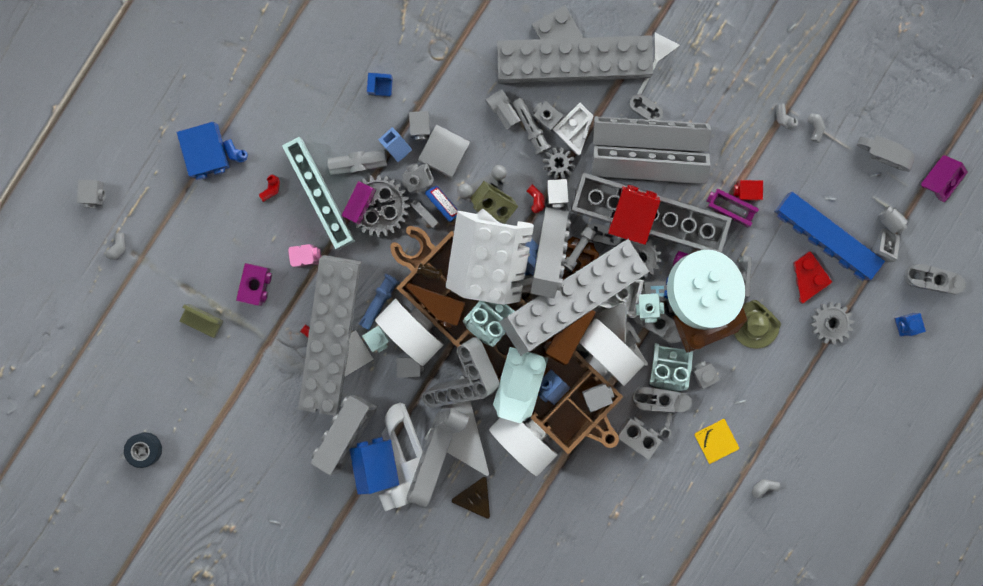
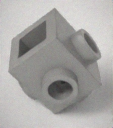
(417, 177)

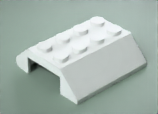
(488, 259)

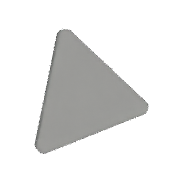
(615, 320)

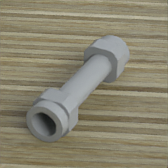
(586, 237)

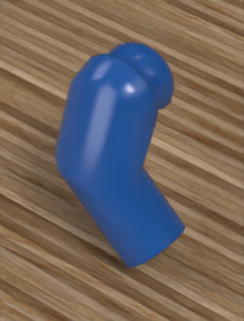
(234, 154)

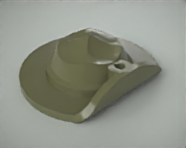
(760, 327)

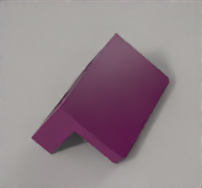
(945, 177)
(359, 202)

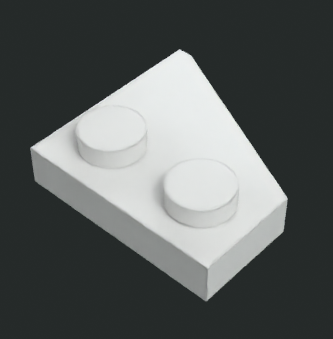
(574, 128)

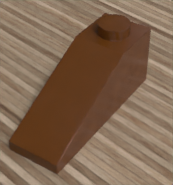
(441, 306)
(566, 341)

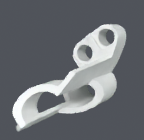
(397, 495)

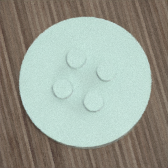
(706, 289)

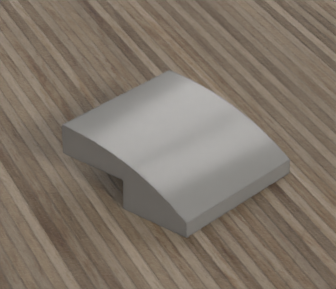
(444, 151)

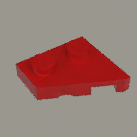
(809, 276)

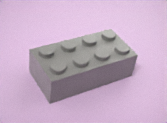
(343, 434)

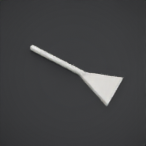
(662, 48)

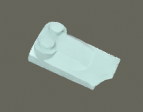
(519, 385)

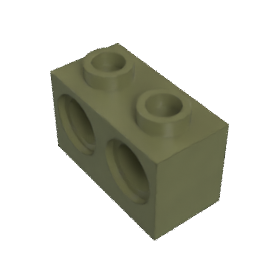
(495, 200)

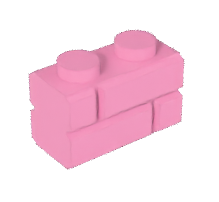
(304, 256)

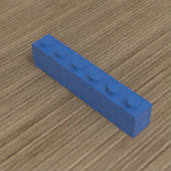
(829, 236)

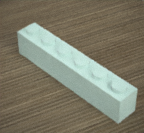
(318, 193)

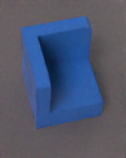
(379, 84)

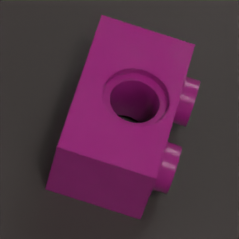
(245, 291)

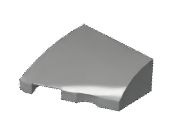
(745, 268)

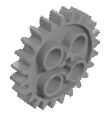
(383, 223)

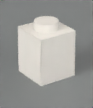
(557, 193)

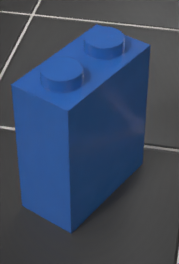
(203, 150)
(374, 466)

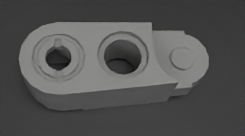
(888, 152)
(949, 281)
(667, 332)
(677, 400)

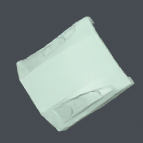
(484, 321)
(671, 368)

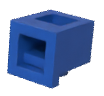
(910, 324)

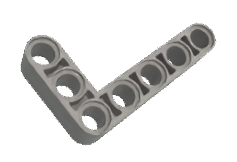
(479, 384)
(433, 455)

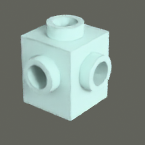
(647, 301)

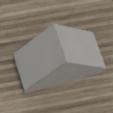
(887, 246)

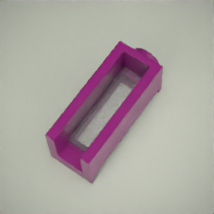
(731, 207)

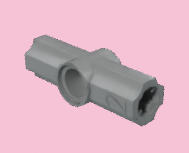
(357, 162)

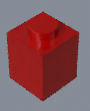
(749, 190)

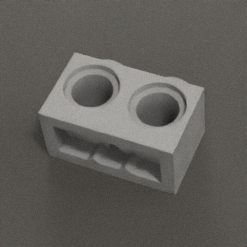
(636, 441)

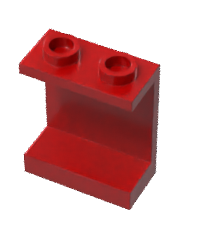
(634, 214)

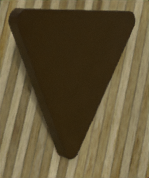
(475, 498)

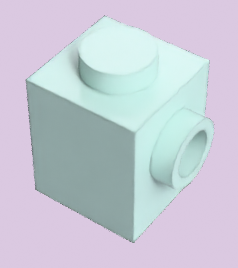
(376, 339)

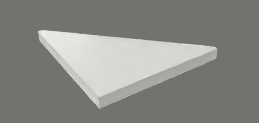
(467, 444)

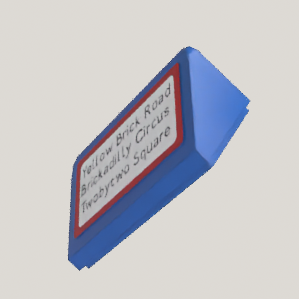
(442, 203)

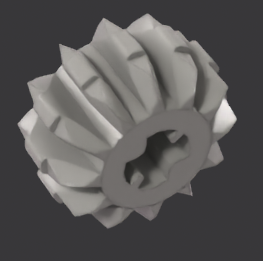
(551, 161)

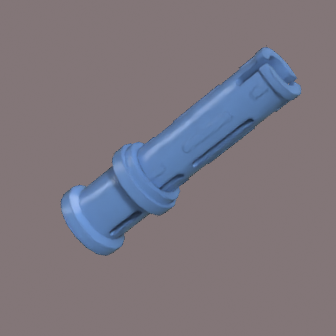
(383, 293)

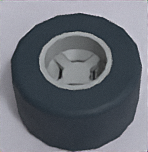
(137, 455)

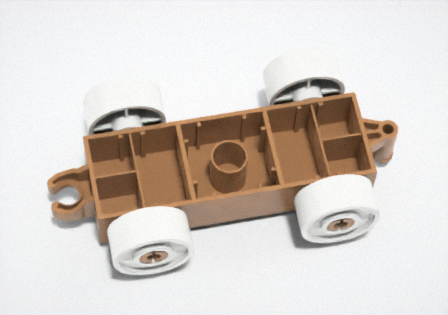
(566, 420)

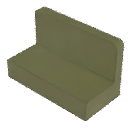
(200, 320)

